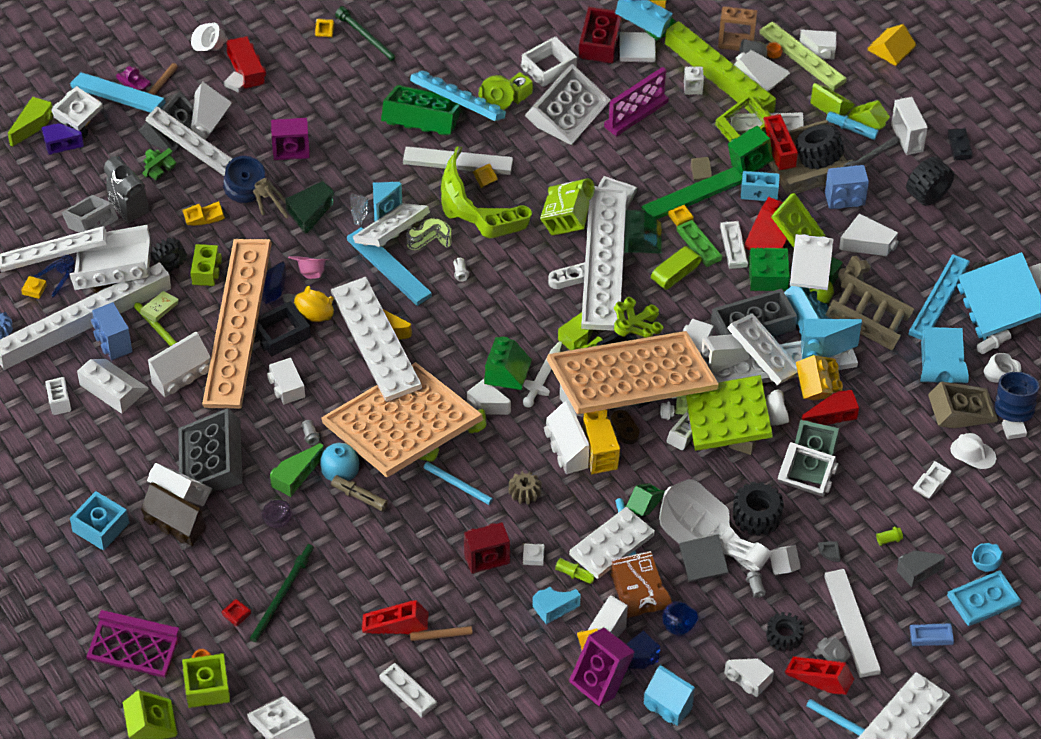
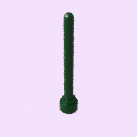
(343, 14)

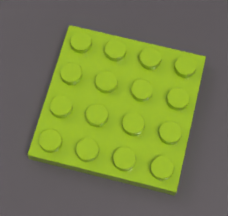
(729, 414)

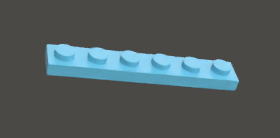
(461, 97)

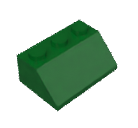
(506, 364)

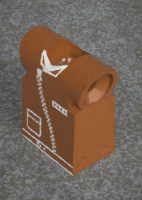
(639, 584)

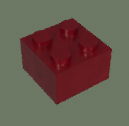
(486, 547)

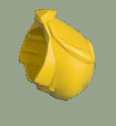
(314, 305)

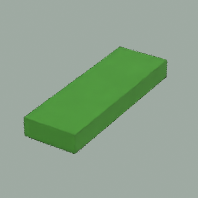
(699, 243)

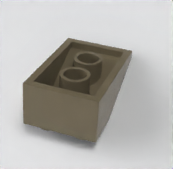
(961, 405)

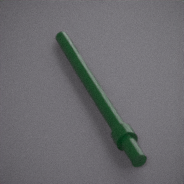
(300, 563)

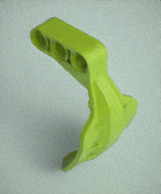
(489, 221)

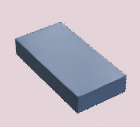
(931, 634)

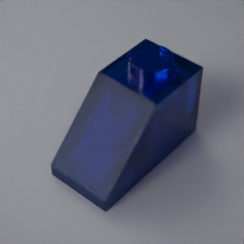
(274, 283)
(646, 651)

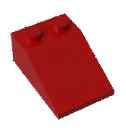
(765, 231)

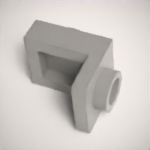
(832, 650)

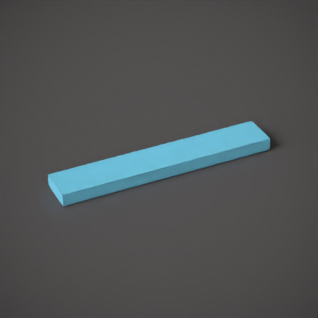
(117, 92)
(392, 270)
(939, 296)

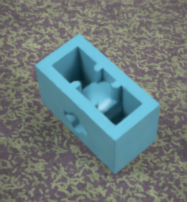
(759, 185)

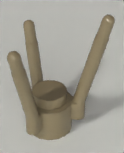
(265, 189)

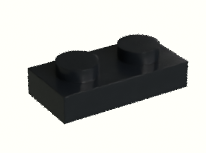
(959, 144)

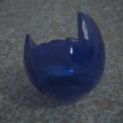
(679, 618)

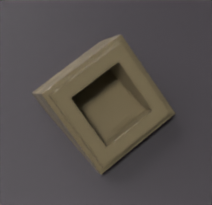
(701, 168)

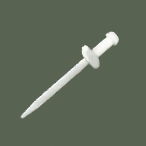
(536, 386)

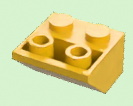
(818, 377)

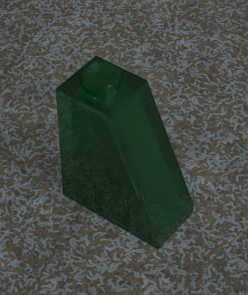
(310, 205)

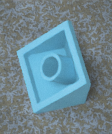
(386, 197)

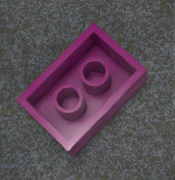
(601, 666)

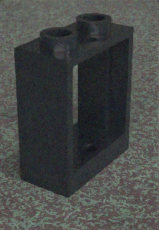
(287, 340)

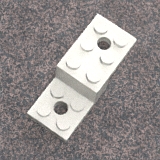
(281, 721)

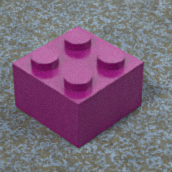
(290, 138)

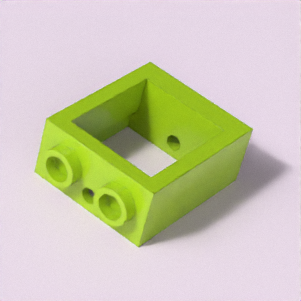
(753, 103)

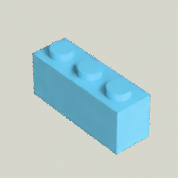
(645, 15)

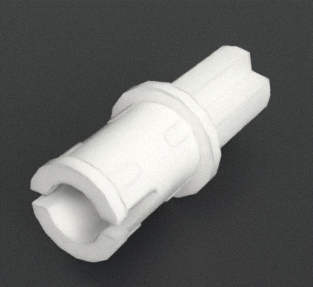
(993, 341)

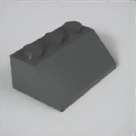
(178, 108)

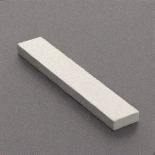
(188, 139)
(465, 161)
(53, 249)
(852, 623)

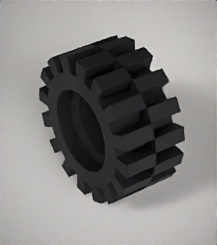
(169, 254)
(785, 622)

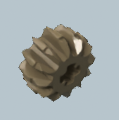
(525, 487)

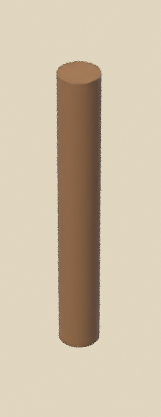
(163, 79)
(441, 633)

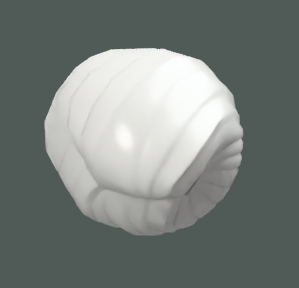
(999, 365)
(776, 408)

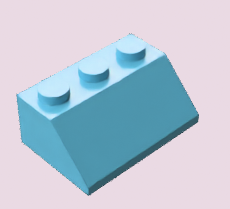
(806, 305)

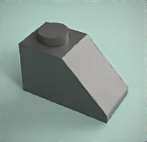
(919, 566)

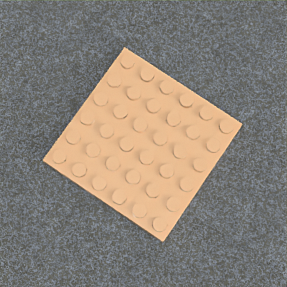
(404, 428)

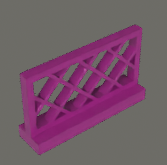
(635, 111)
(139, 627)

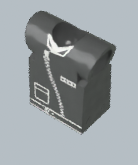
(125, 190)

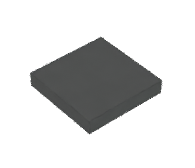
(703, 558)

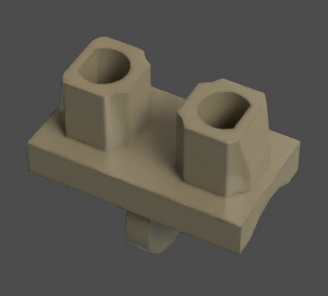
(855, 268)

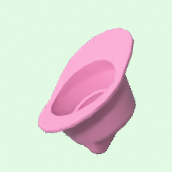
(310, 267)

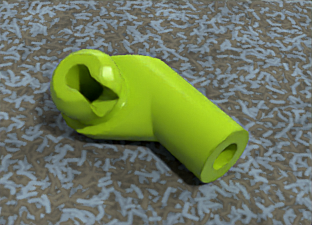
(479, 426)

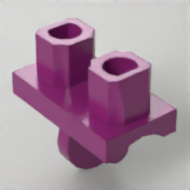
(131, 78)

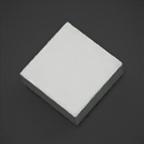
(234, 82)
(1014, 429)

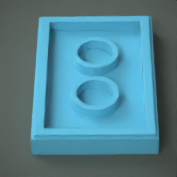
(984, 598)

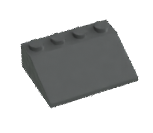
(212, 450)

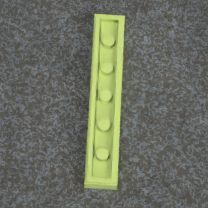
(803, 56)

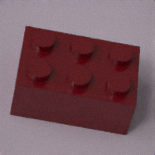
(600, 35)

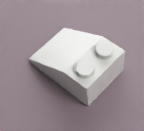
(811, 262)

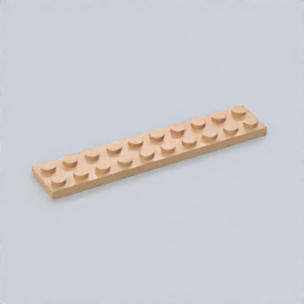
(237, 323)

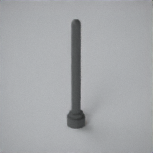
(874, 153)

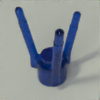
(64, 264)

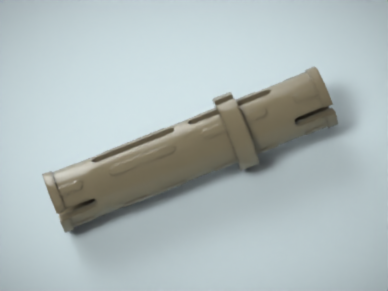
(340, 483)

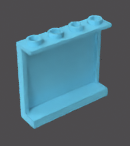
(1000, 295)

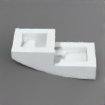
(932, 481)

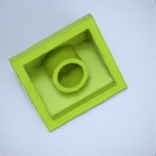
(829, 100)

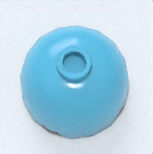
(339, 460)

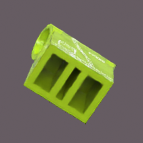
(567, 206)

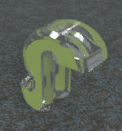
(428, 230)

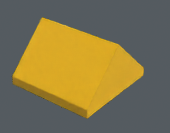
(893, 44)

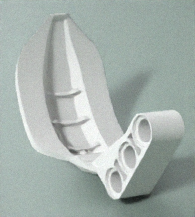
(694, 513)

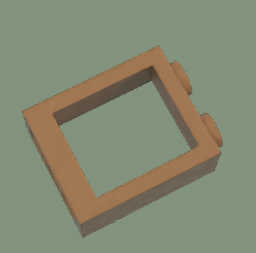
(731, 40)

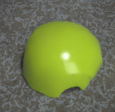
(824, 295)

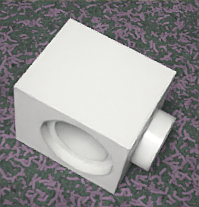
(693, 80)

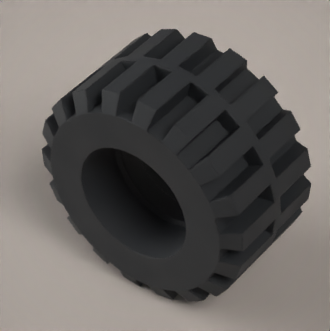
(819, 146)
(930, 181)
(757, 521)

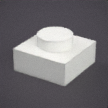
(533, 554)

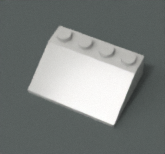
(568, 106)

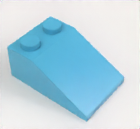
(829, 336)

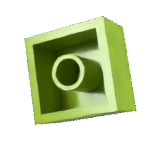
(205, 680)

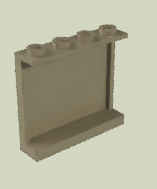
(802, 178)

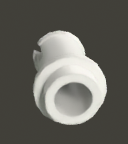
(461, 273)

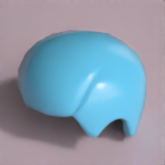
(987, 557)

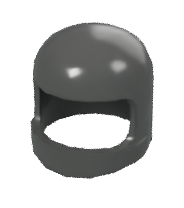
(758, 47)

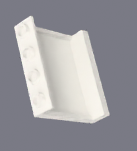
(120, 260)

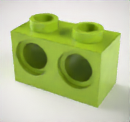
(205, 265)

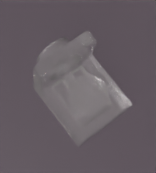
(359, 208)

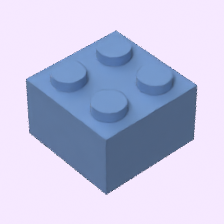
(846, 187)
(111, 331)

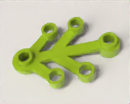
(626, 327)

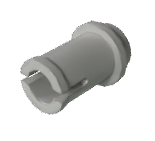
(311, 436)
(754, 579)

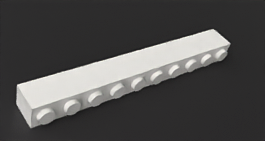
(78, 316)

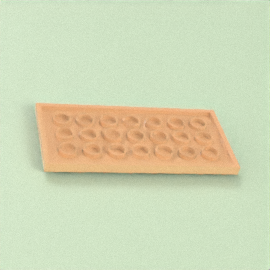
(632, 372)

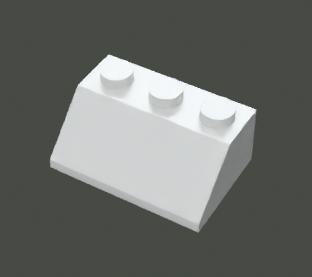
(179, 365)
(110, 384)
(567, 439)

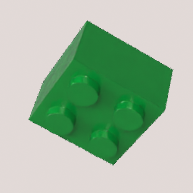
(750, 150)
(768, 269)

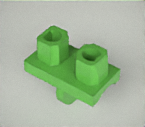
(155, 160)

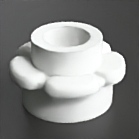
(667, 410)

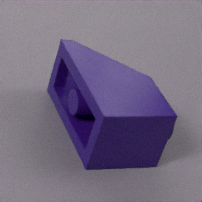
(61, 138)

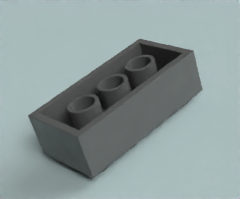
(770, 309)

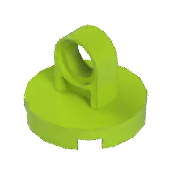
(497, 91)

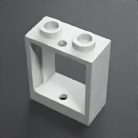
(550, 47)
(908, 125)
(788, 463)
(179, 484)

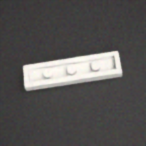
(744, 122)

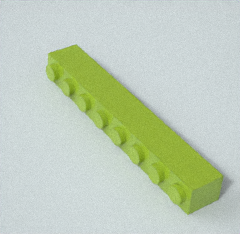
(716, 67)

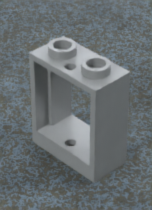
(94, 210)

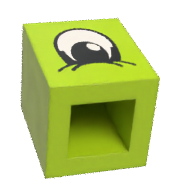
(522, 86)

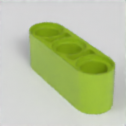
(676, 267)

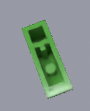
(294, 470)

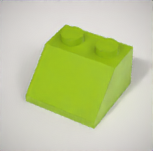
(149, 716)

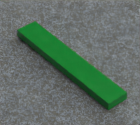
(694, 193)

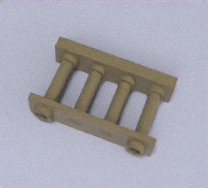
(871, 328)

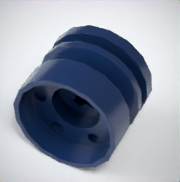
(1016, 396)

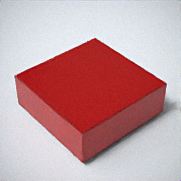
(236, 612)

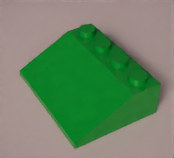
(420, 110)

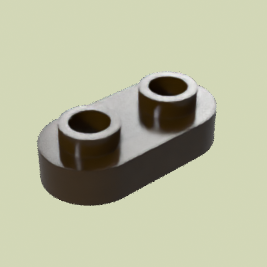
(624, 425)

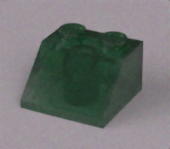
(642, 232)

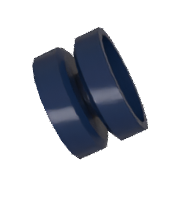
(241, 177)

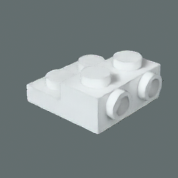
(76, 108)

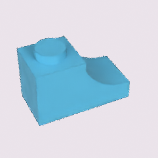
(554, 604)

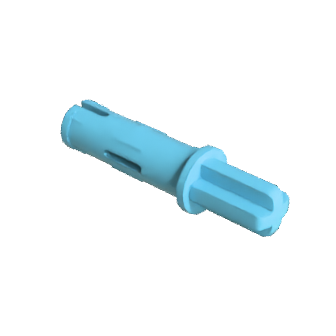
(845, 122)

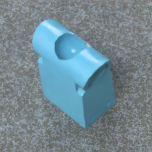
(943, 355)

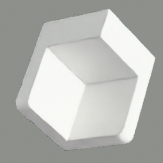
(785, 559)

